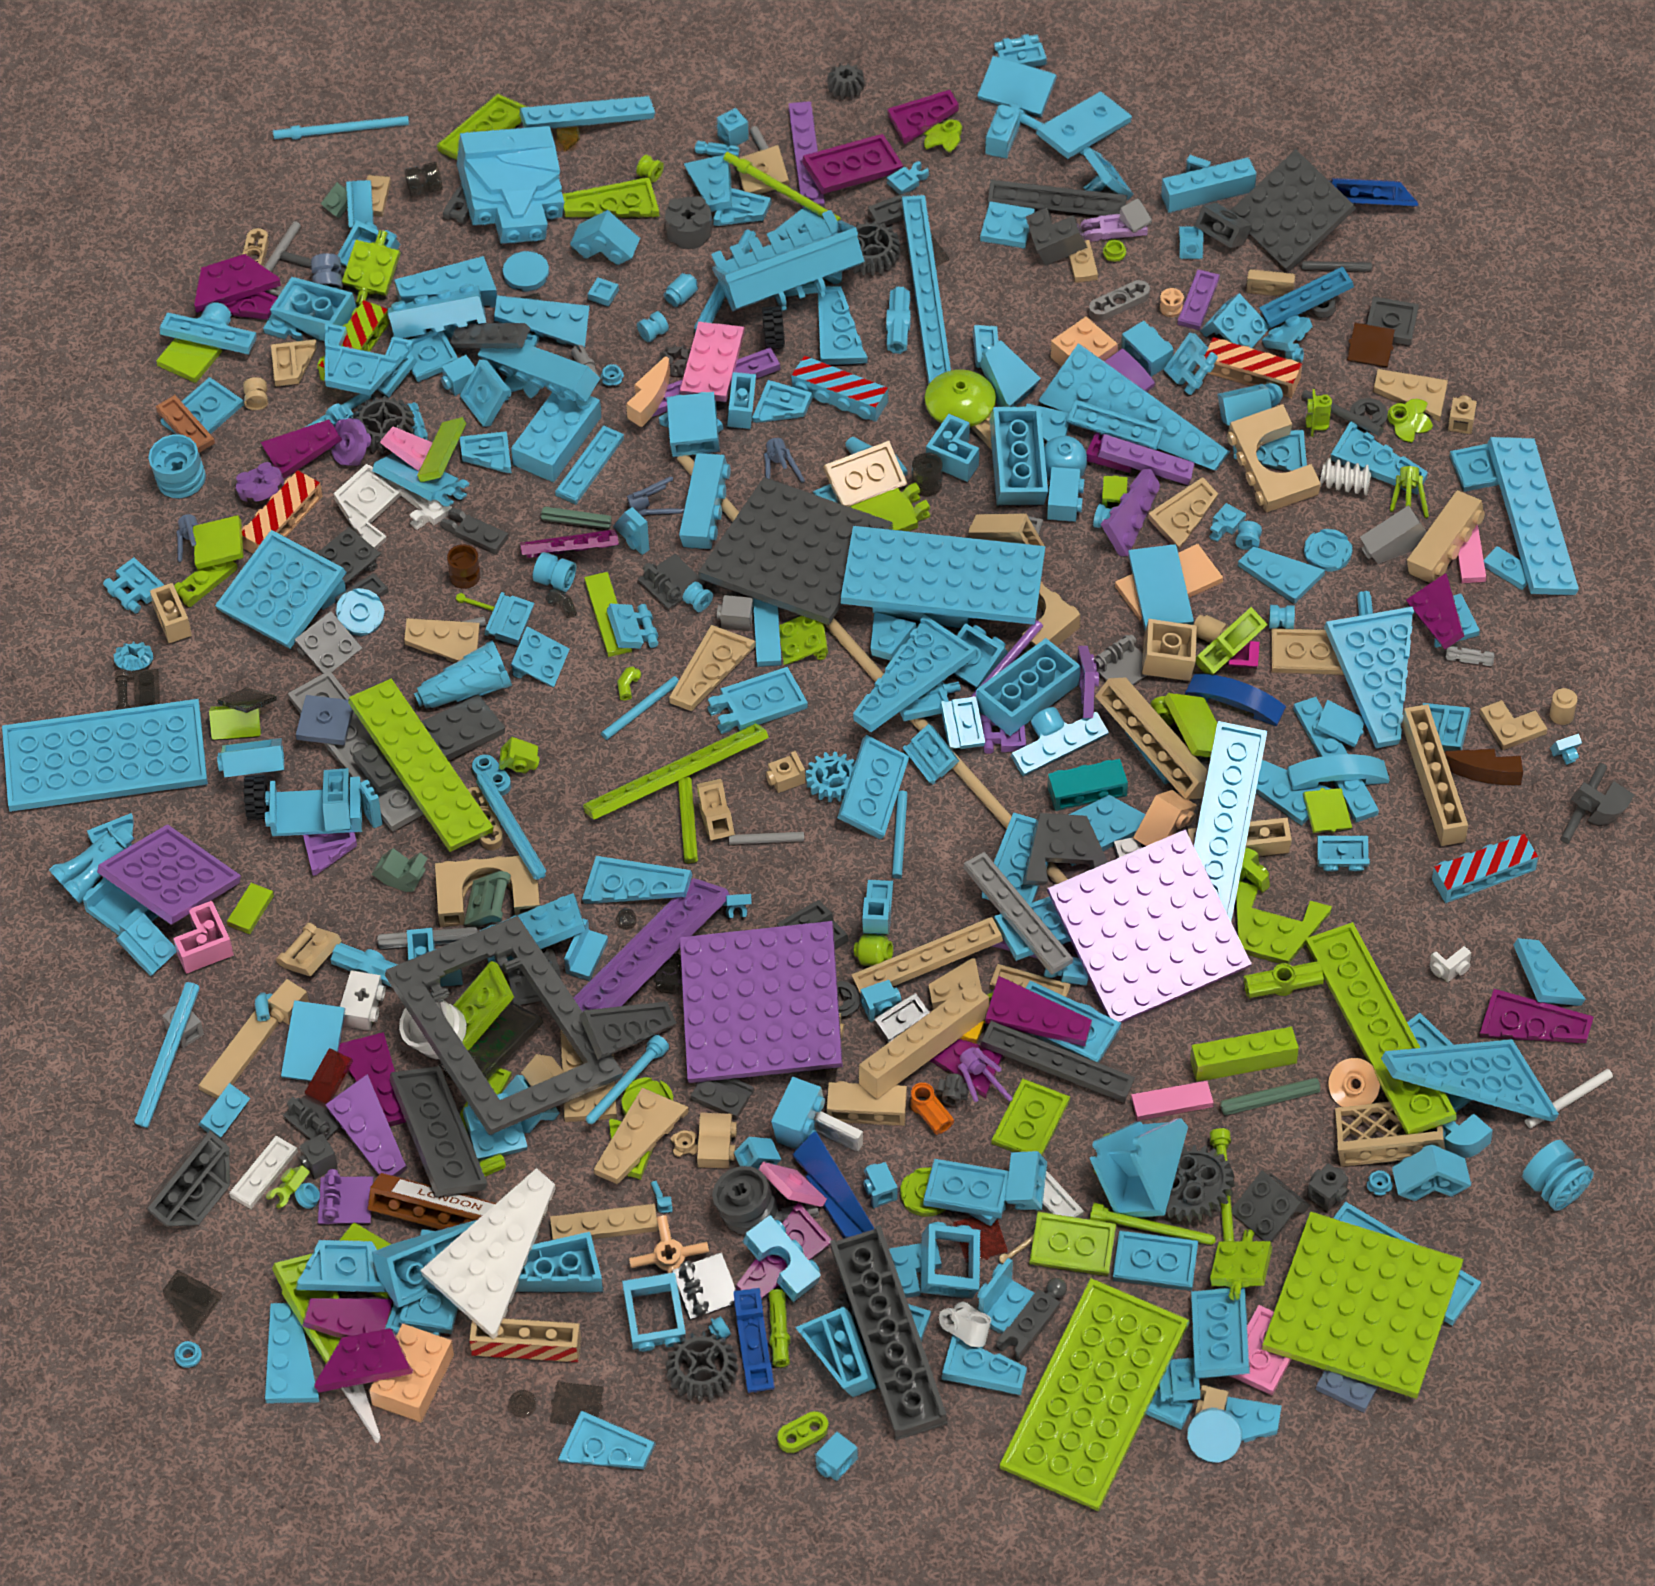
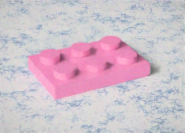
(1265, 1367)

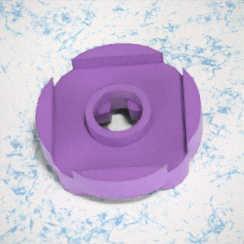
(353, 450)
(259, 482)

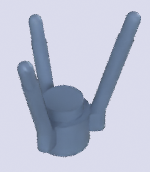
(778, 453)
(640, 501)
(185, 531)

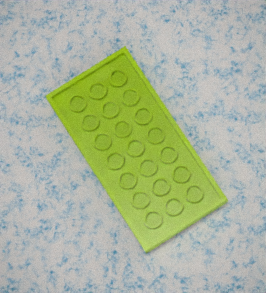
(1094, 1394)

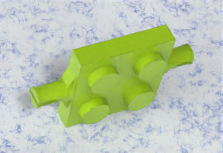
(371, 267)
(1241, 1264)

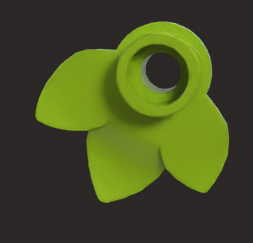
(946, 134)
(1413, 421)

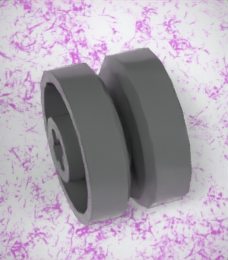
(744, 1198)

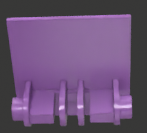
(344, 1199)

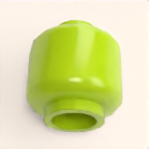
(873, 949)

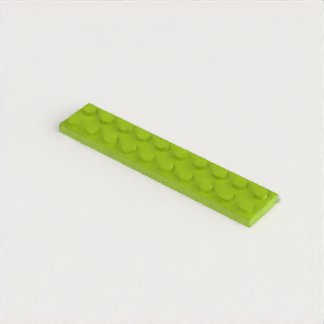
(1376, 1024)

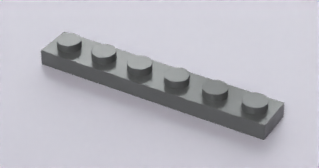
(1056, 198)
(1057, 1061)

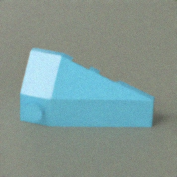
(402, 1262)

